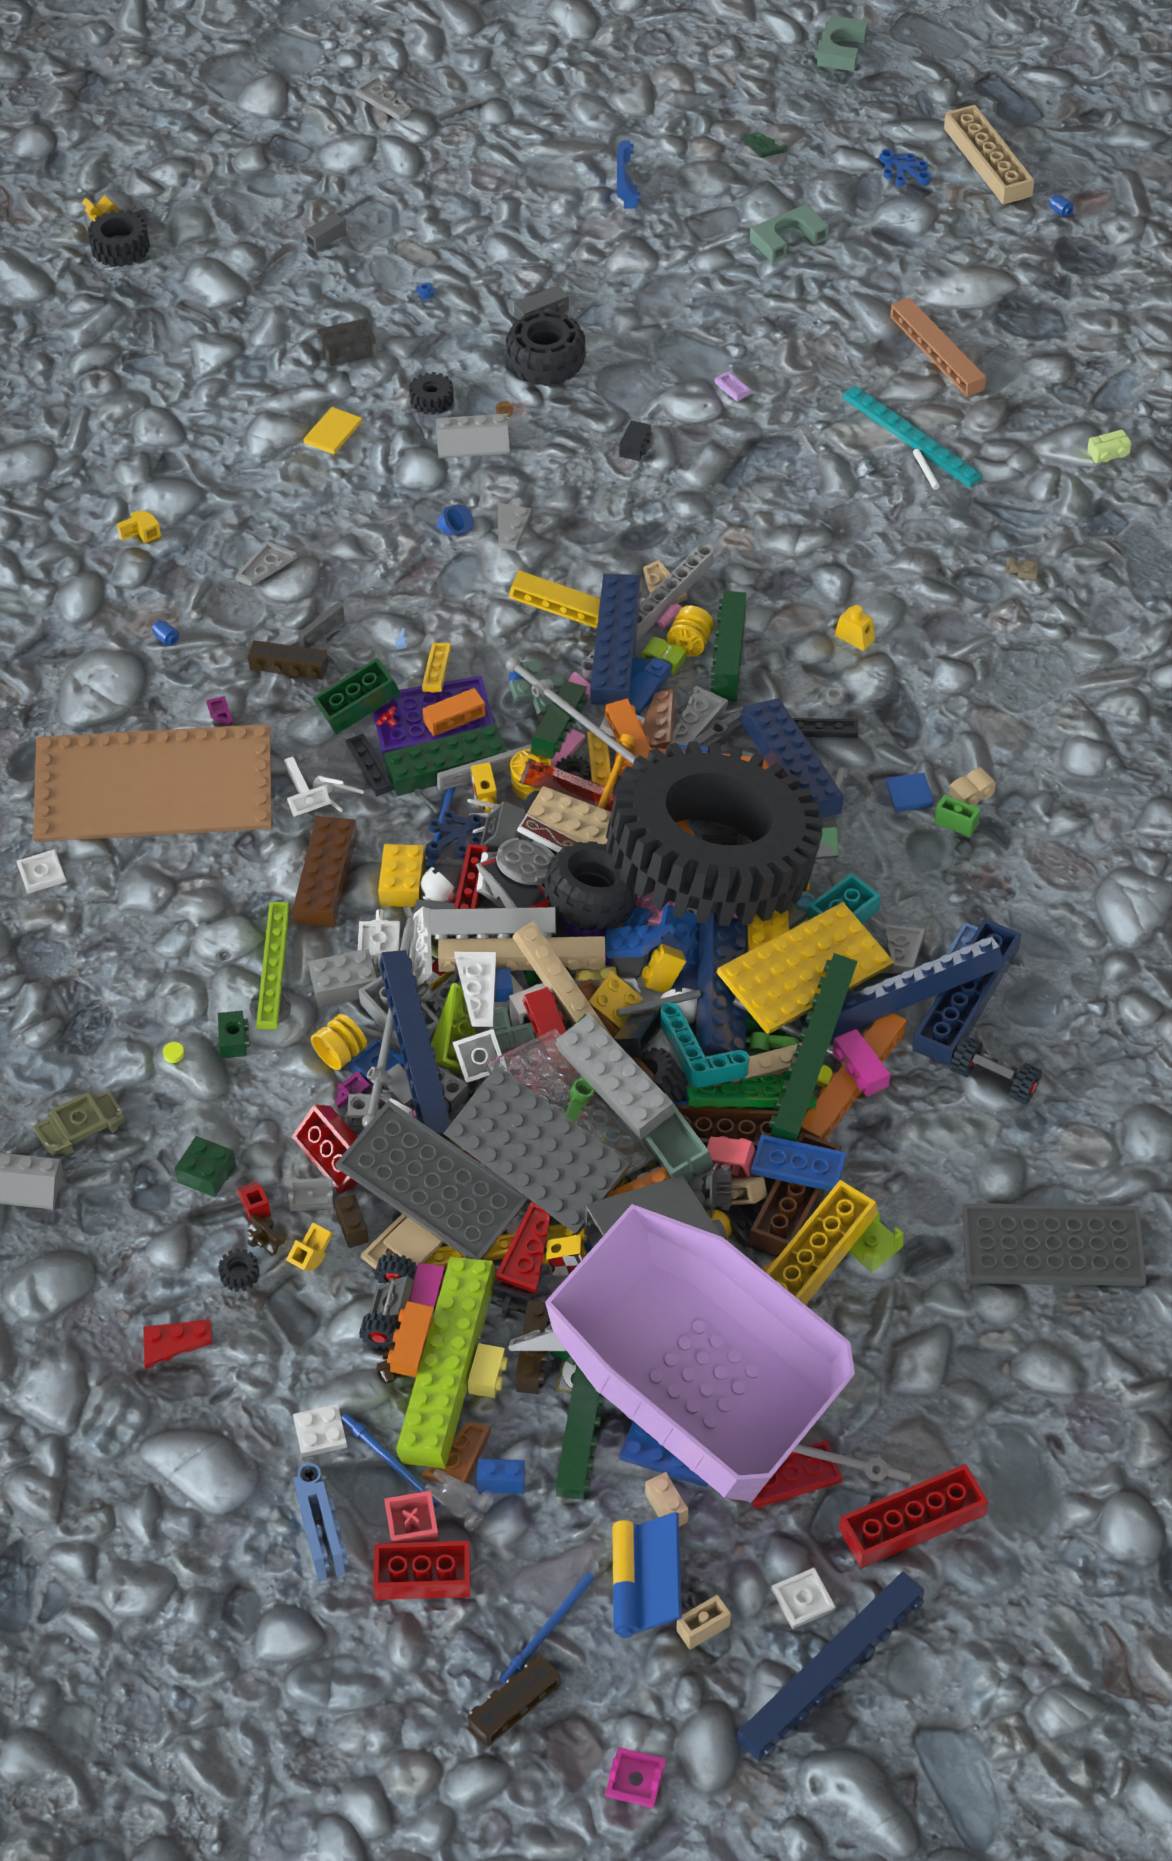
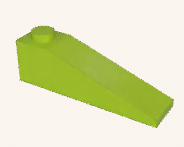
(452, 1026)

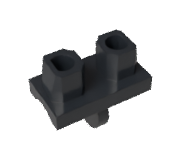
(509, 1298)

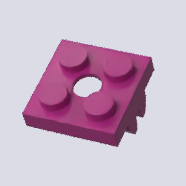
(631, 1762)

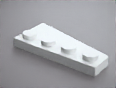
(421, 946)
(477, 978)

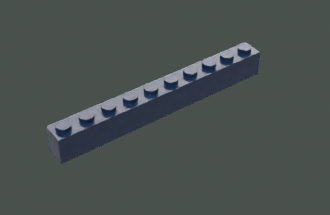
(917, 985)
(414, 1041)
(830, 1666)

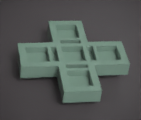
(522, 688)
(510, 1036)

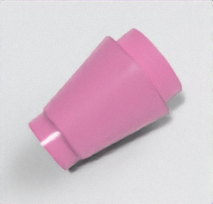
(668, 616)

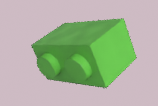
(957, 816)

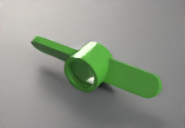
(761, 1042)
(578, 1100)

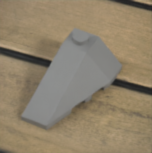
(537, 1341)

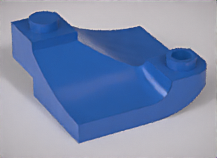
(625, 186)
(646, 681)
(684, 939)

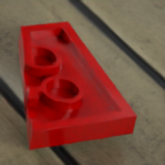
(168, 1340)

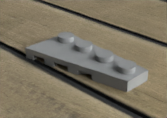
(380, 96)

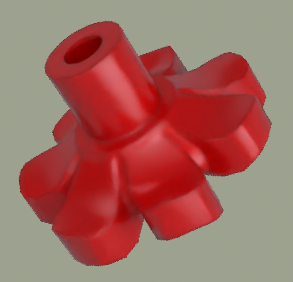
(388, 717)

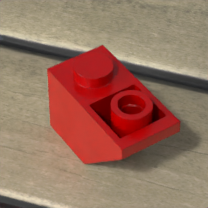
(254, 1200)

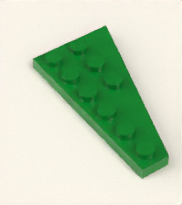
(749, 1092)

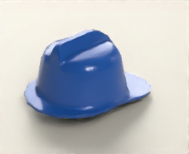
(455, 520)

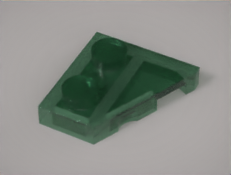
(763, 145)

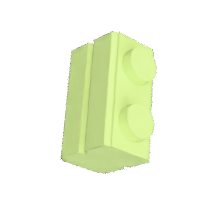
(1109, 446)

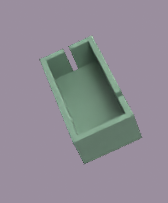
(678, 1147)

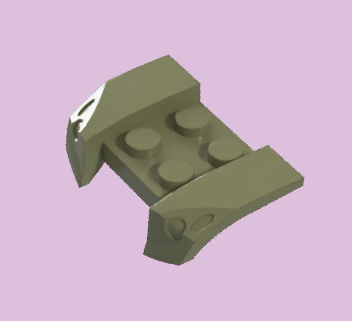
(78, 1120)

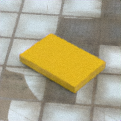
(333, 430)

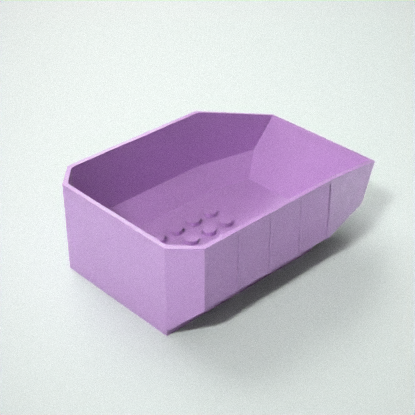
(699, 1348)

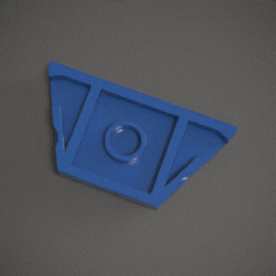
(634, 941)

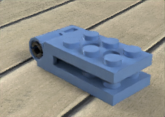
(313, 1503)

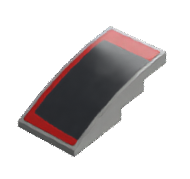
(509, 891)

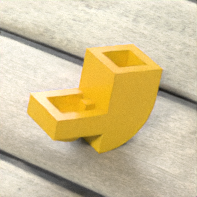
(102, 206)
(139, 524)
(310, 1252)

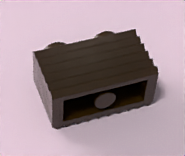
(351, 1220)

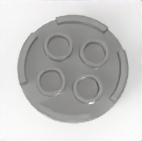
(524, 860)

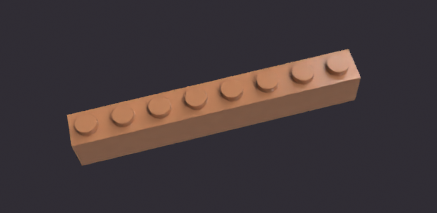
(938, 347)

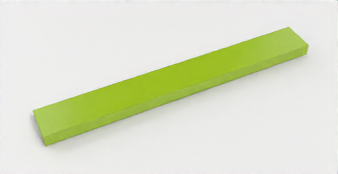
(273, 965)

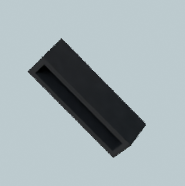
(639, 1032)

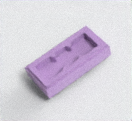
(732, 386)

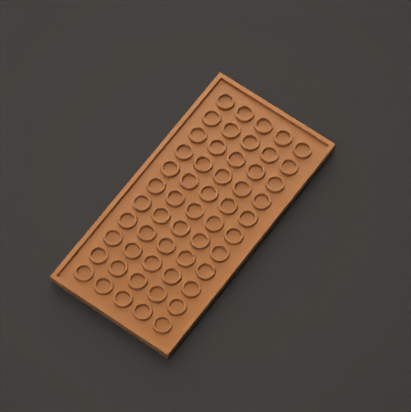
(152, 783)

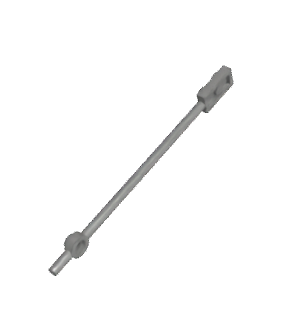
(855, 1463)

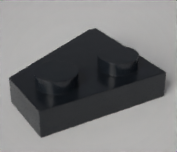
(741, 1221)

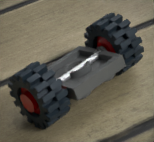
(1024, 1081)
(388, 1299)

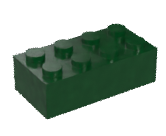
(356, 696)

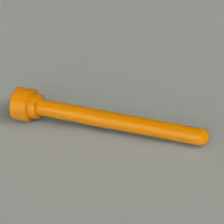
(627, 742)

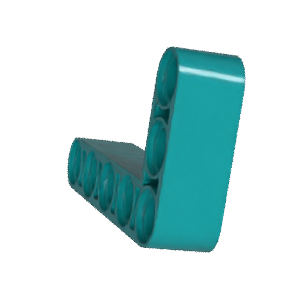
(700, 1070)

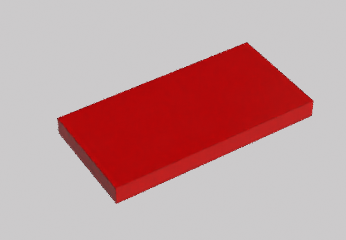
(799, 1476)

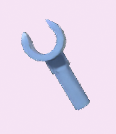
(401, 642)

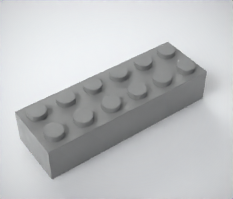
(489, 922)
(615, 1076)

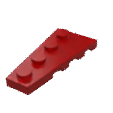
(526, 1252)

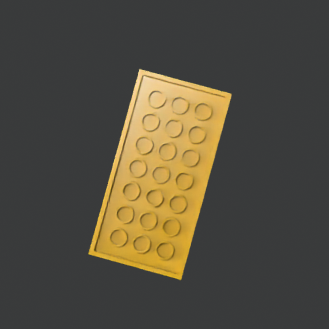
(784, 973)

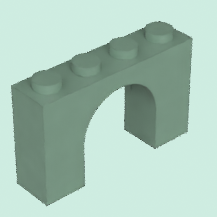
(837, 30)
(801, 220)

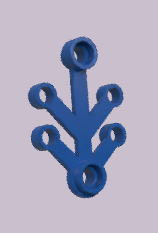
(888, 157)

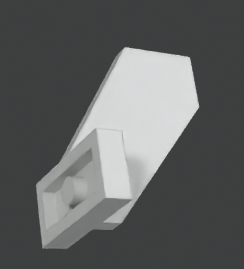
(306, 799)

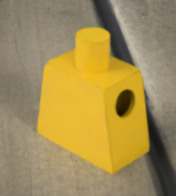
(856, 628)

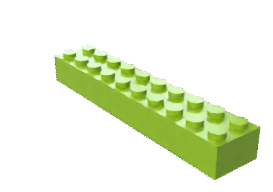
(446, 1363)

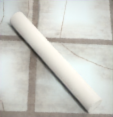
(926, 469)

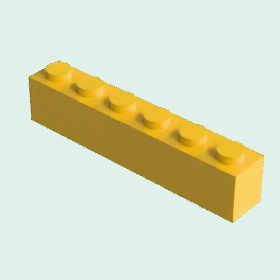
(555, 598)

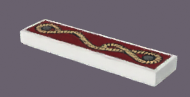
(544, 834)

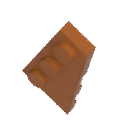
(464, 1453)

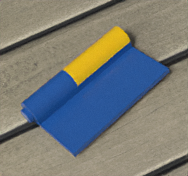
(646, 1574)

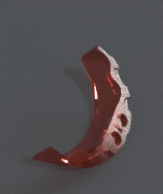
(565, 782)

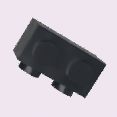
(635, 440)

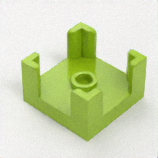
(876, 1245)

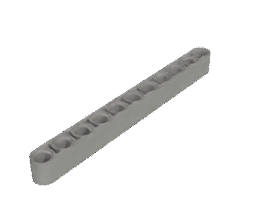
(665, 594)

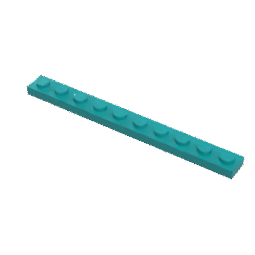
(912, 436)

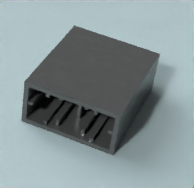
(669, 1198)

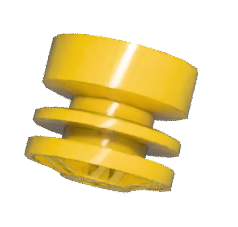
(691, 630)
(517, 767)
(339, 1041)

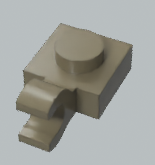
(1024, 569)

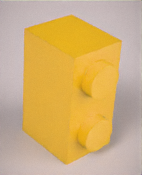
(663, 968)

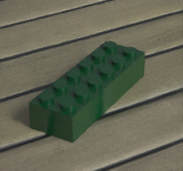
(728, 645)
(419, 764)

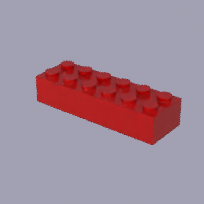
(913, 1516)

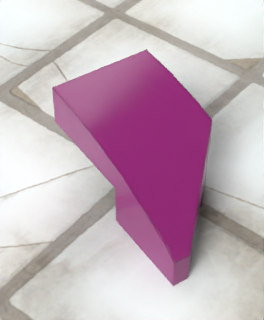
(219, 710)
(353, 1085)

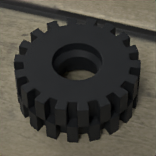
(439, 399)

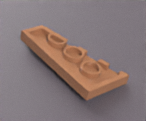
(660, 719)

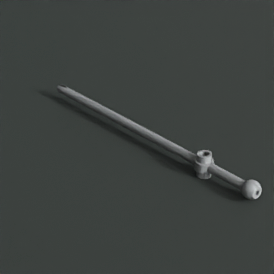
(545, 687)
(379, 1075)

